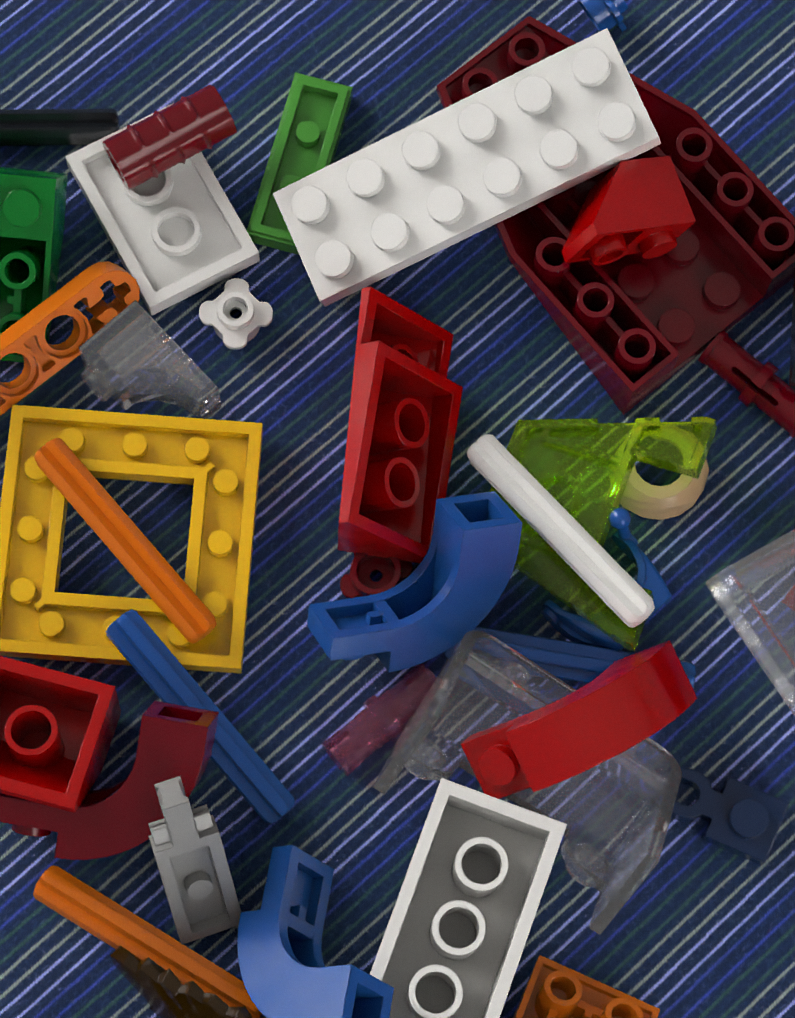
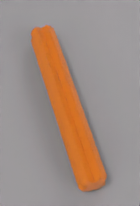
(125, 540)
(143, 940)

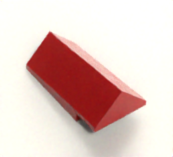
(397, 431)

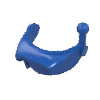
(582, 631)

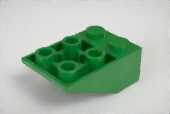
(29, 242)

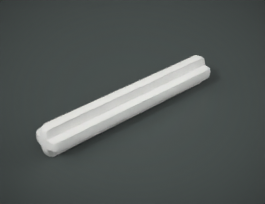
(561, 531)

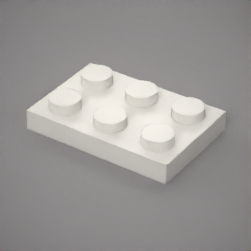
(168, 231)

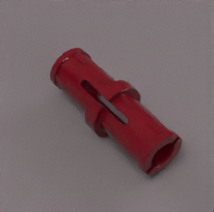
(752, 379)

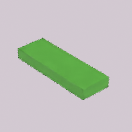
(302, 146)

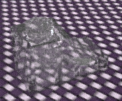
(141, 363)

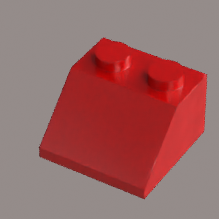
(53, 733)

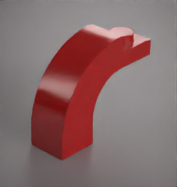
(583, 728)

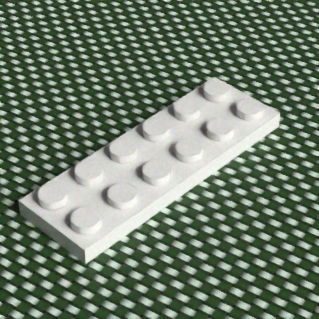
(466, 167)

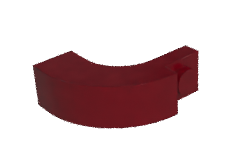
(115, 819)

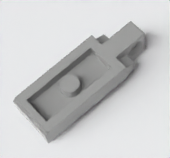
(192, 865)

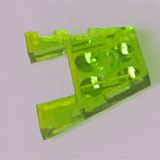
(587, 473)

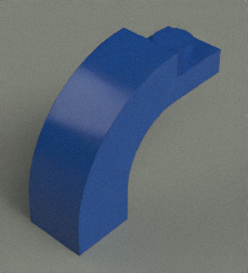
(441, 600)
(283, 949)

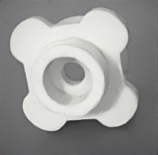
(236, 331)

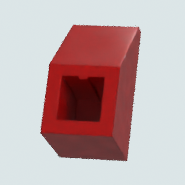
(631, 212)

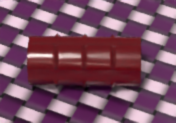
(169, 137)

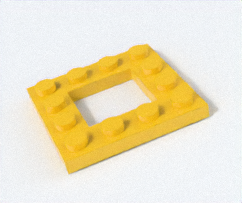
(210, 454)

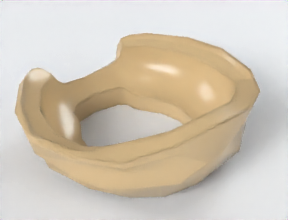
(662, 501)

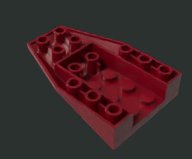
(639, 315)

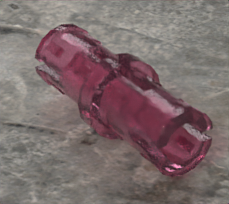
(379, 721)

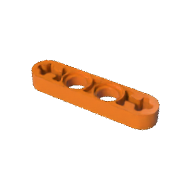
(28, 333)

